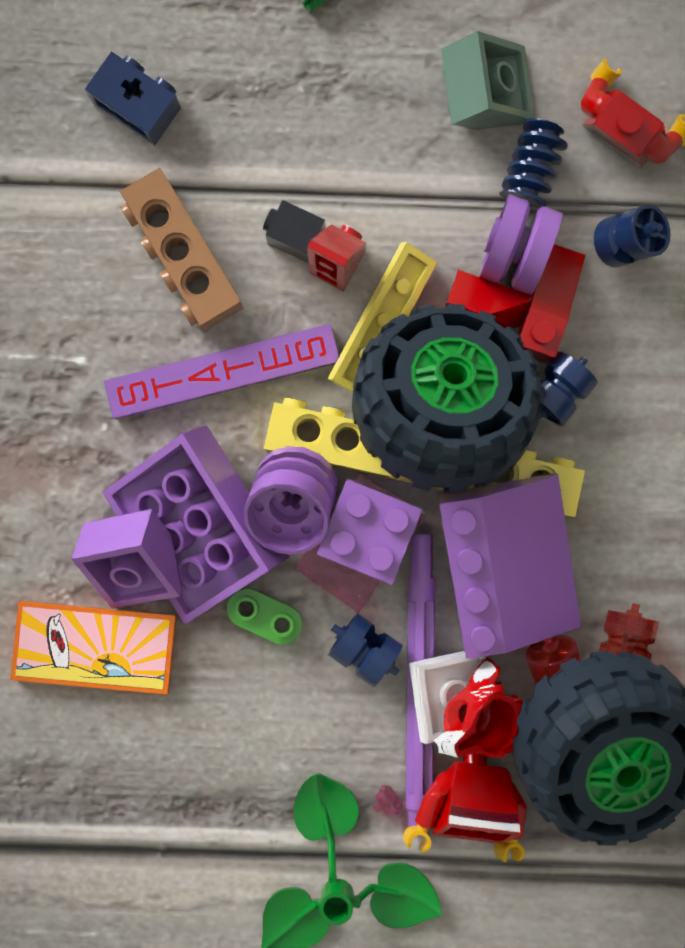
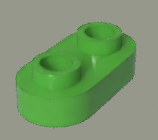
(265, 614)

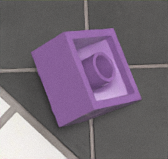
(128, 559)

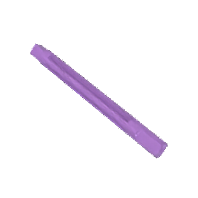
(419, 647)

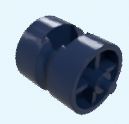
(632, 236)
(563, 384)
(364, 649)

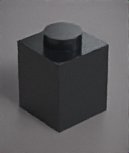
(292, 229)

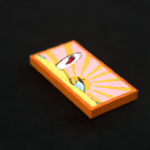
(93, 647)

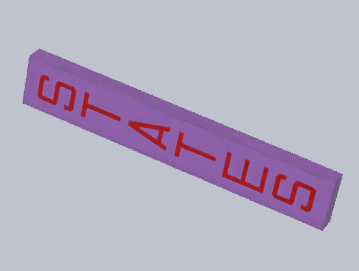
(221, 371)

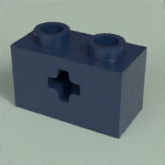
(144, 115)

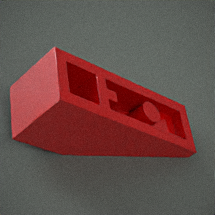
(335, 255)
(551, 304)

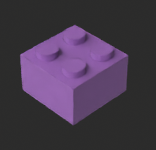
(369, 531)

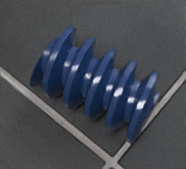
(533, 161)

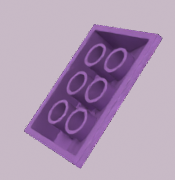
(202, 508)
(510, 564)

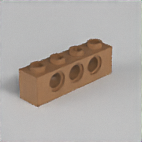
(156, 195)

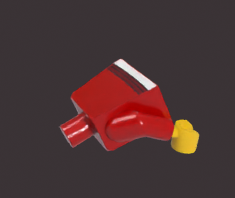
(626, 123)
(475, 805)

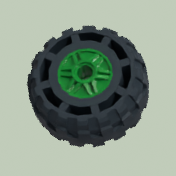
(447, 398)
(605, 748)

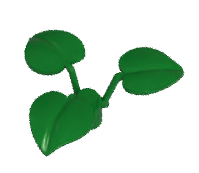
(398, 901)

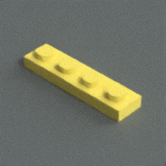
(393, 296)

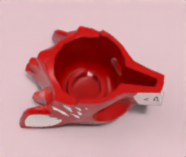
(480, 717)

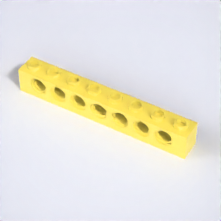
(292, 413)

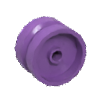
(518, 244)

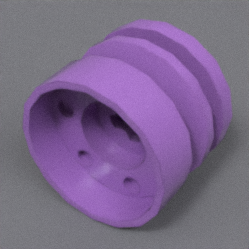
(291, 500)

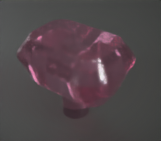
(387, 801)

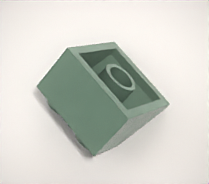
(487, 82)

